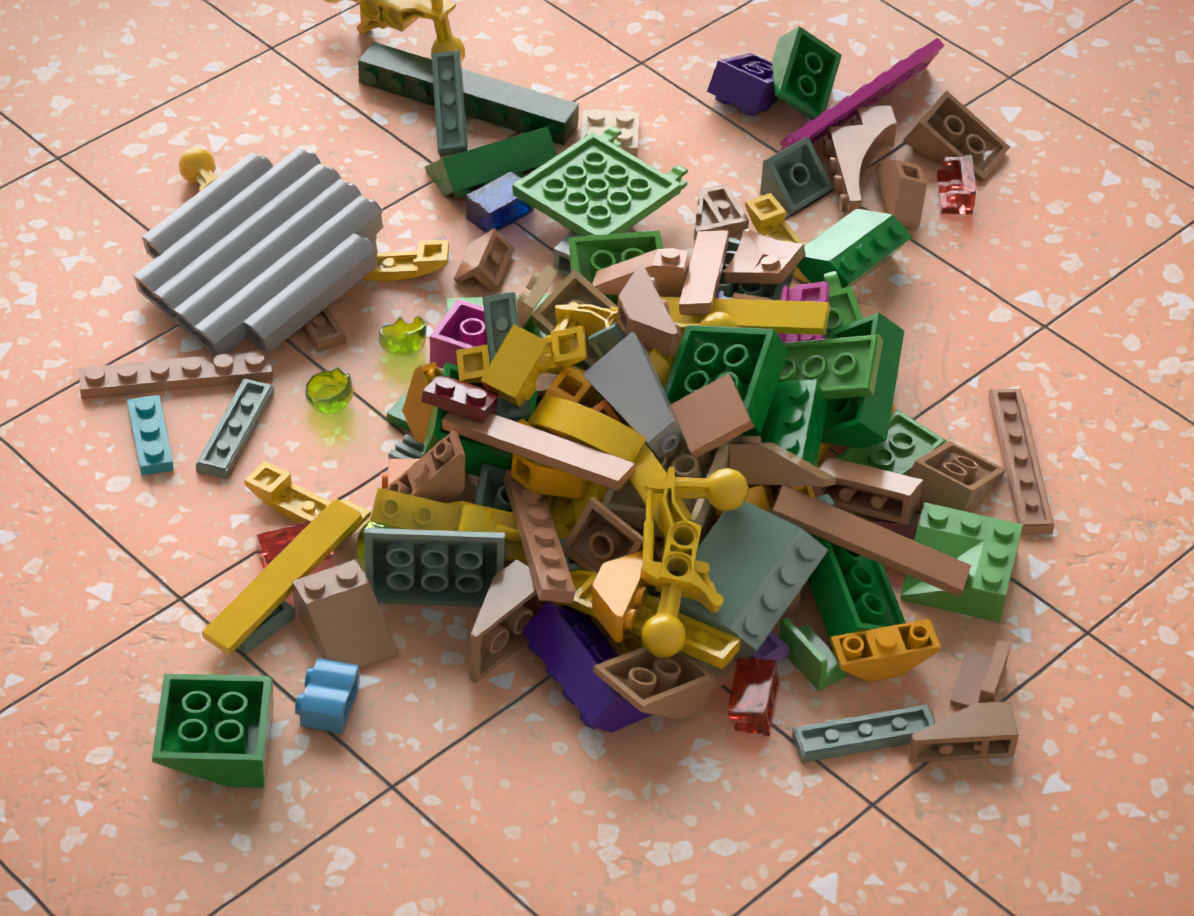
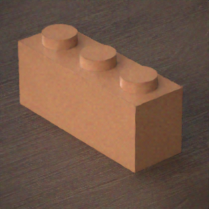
(872, 491)

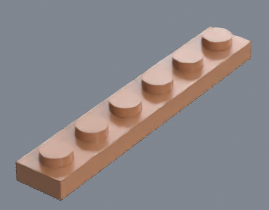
(174, 374)
(540, 542)

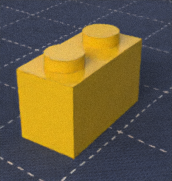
(517, 366)

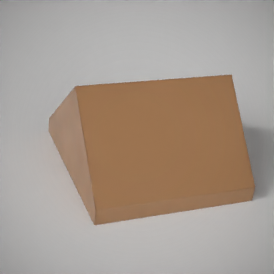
(600, 538)

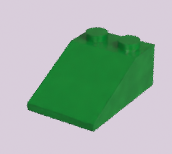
(804, 71)

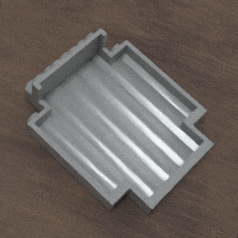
(260, 251)

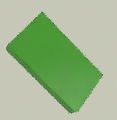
(811, 655)

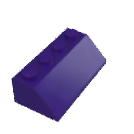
(570, 649)

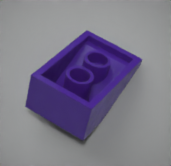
(744, 82)

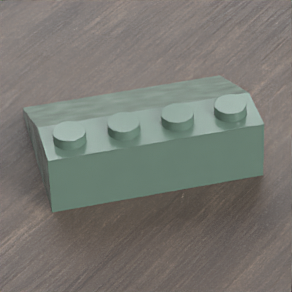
(432, 565)
(758, 570)

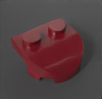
(460, 398)

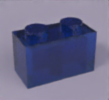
(496, 205)

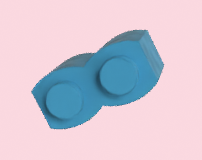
(328, 695)

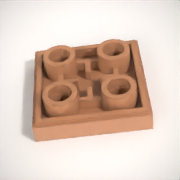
(712, 416)

